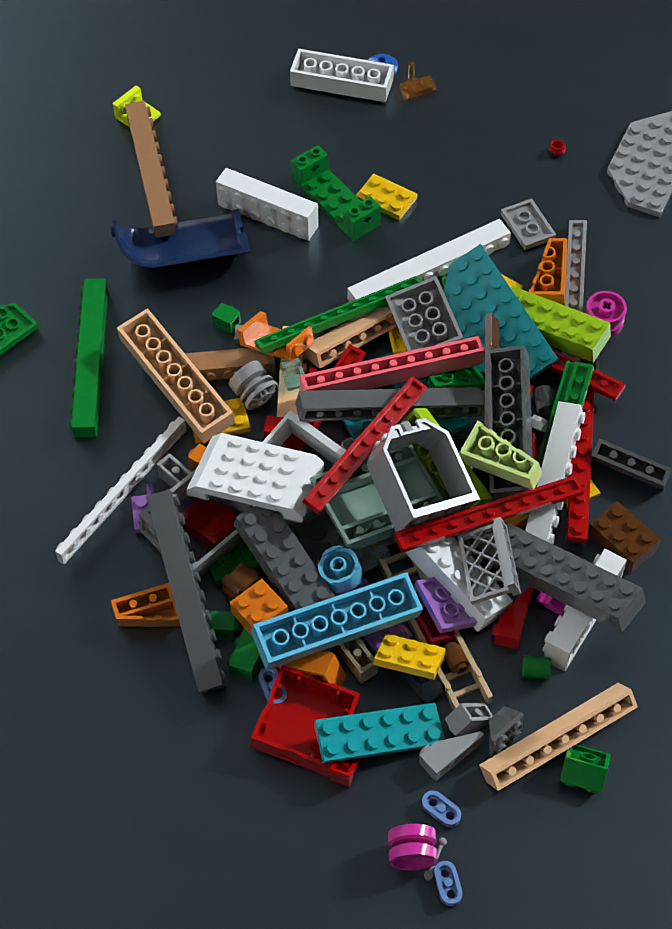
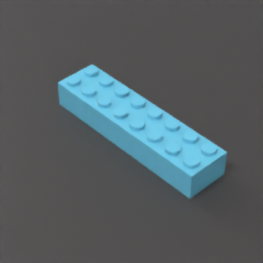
(336, 620)

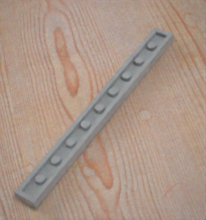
(575, 268)

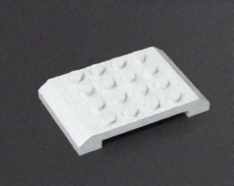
(256, 474)

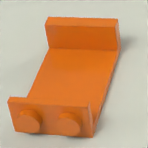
(258, 327)

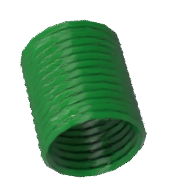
(536, 667)

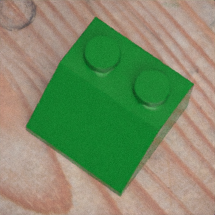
(585, 768)

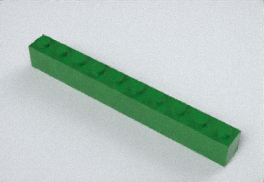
(90, 358)

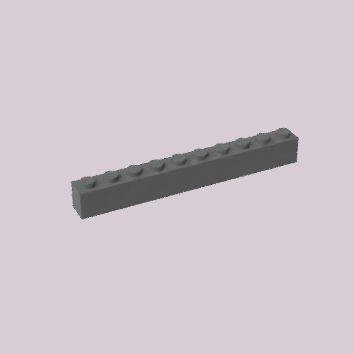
(367, 404)
(186, 591)

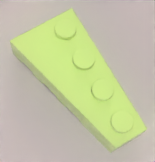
(498, 457)

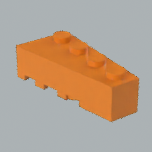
(551, 273)

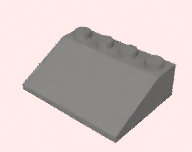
(424, 315)

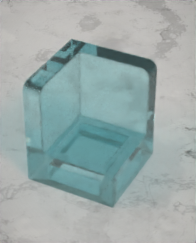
(291, 373)

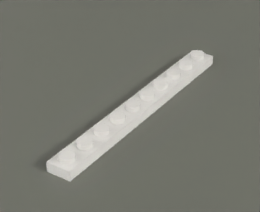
(117, 493)

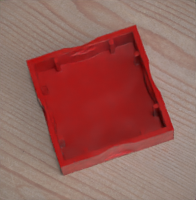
(288, 727)

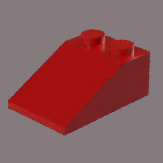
(209, 522)

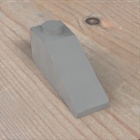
(447, 753)

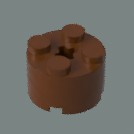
(240, 580)

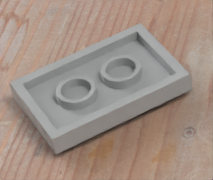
(528, 224)

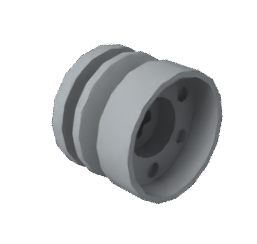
(253, 385)

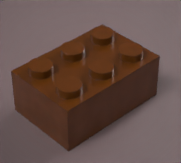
(624, 536)

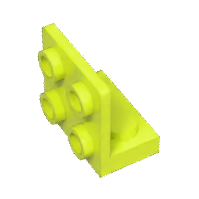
(132, 95)

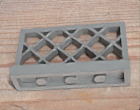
(506, 562)

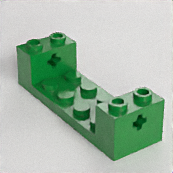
(313, 176)

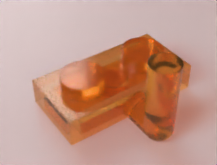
(416, 87)

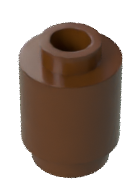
(455, 658)

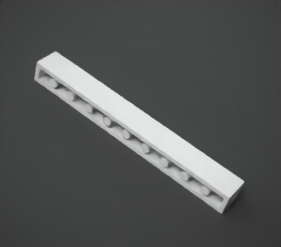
(436, 261)

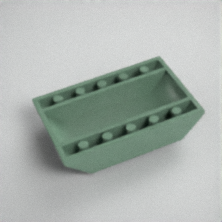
(359, 508)

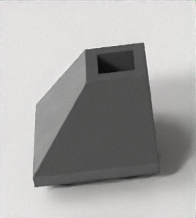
(503, 728)

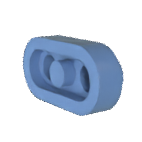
(267, 686)
(442, 809)
(448, 884)

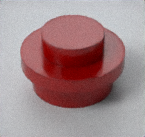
(557, 147)

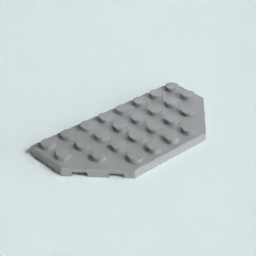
(644, 164)

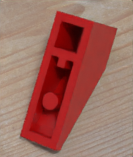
(512, 621)

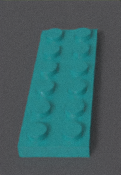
(378, 732)

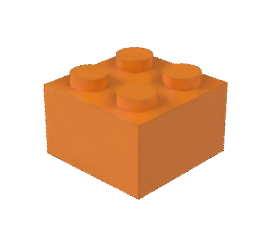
(257, 605)

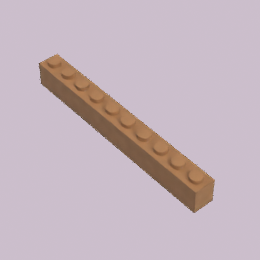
(150, 169)

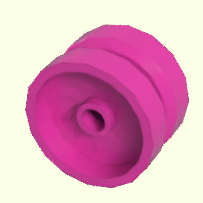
(608, 307)
(412, 847)

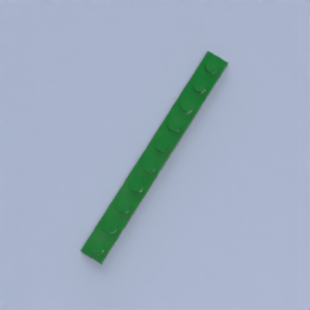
(332, 317)

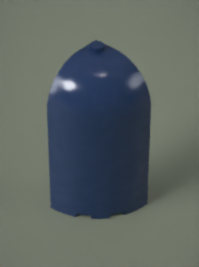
(193, 241)

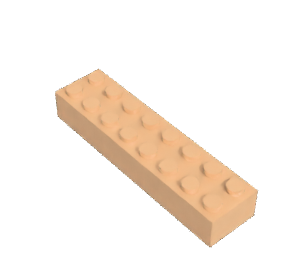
(176, 375)

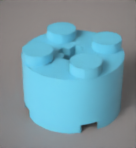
(340, 569)

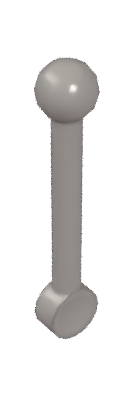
(428, 875)

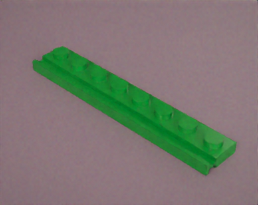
(573, 390)

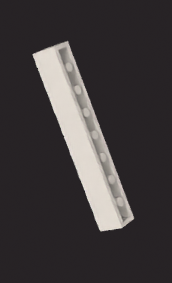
(557, 466)

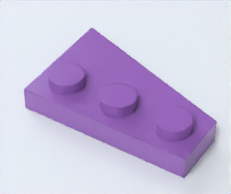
(442, 608)

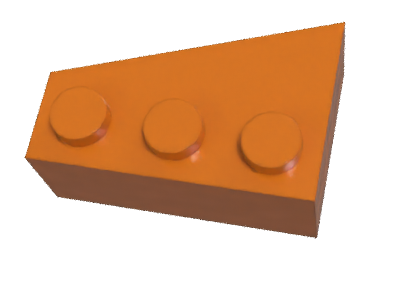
(147, 608)
(321, 666)

